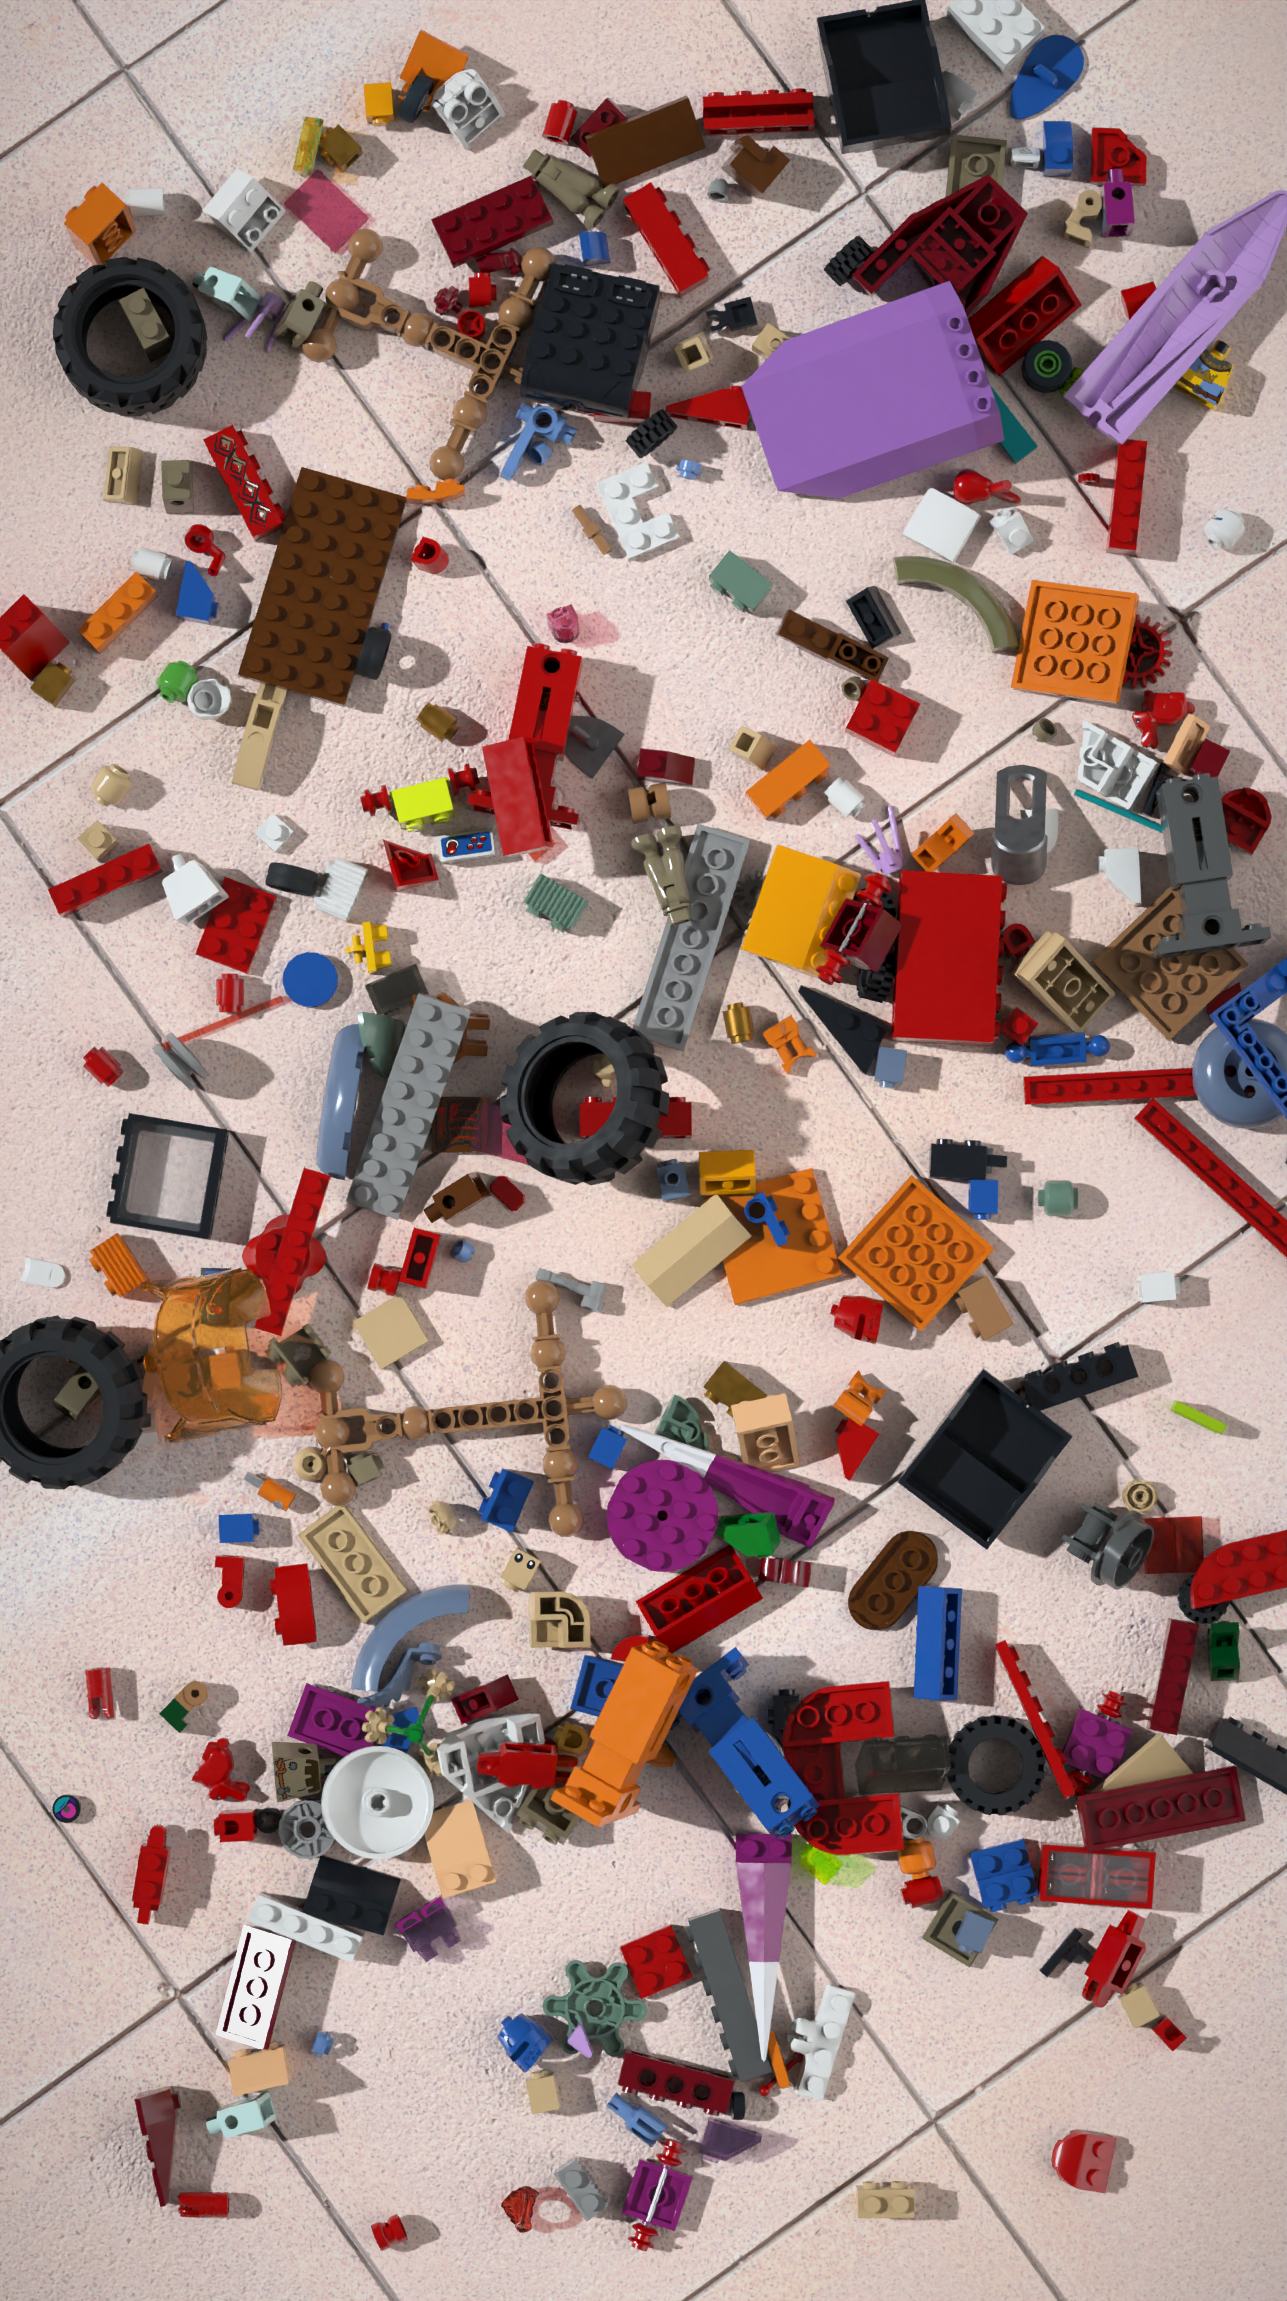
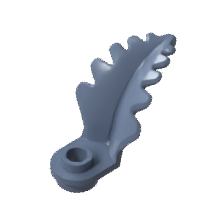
(424, 1653)

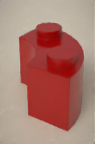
(295, 1604)

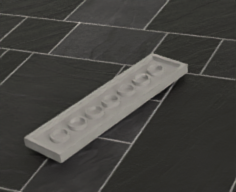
(689, 948)
(408, 1106)

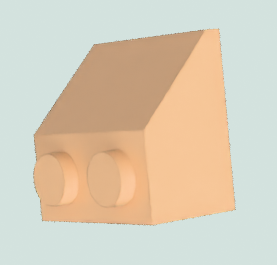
(259, 2069)

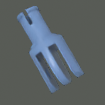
(638, 2120)

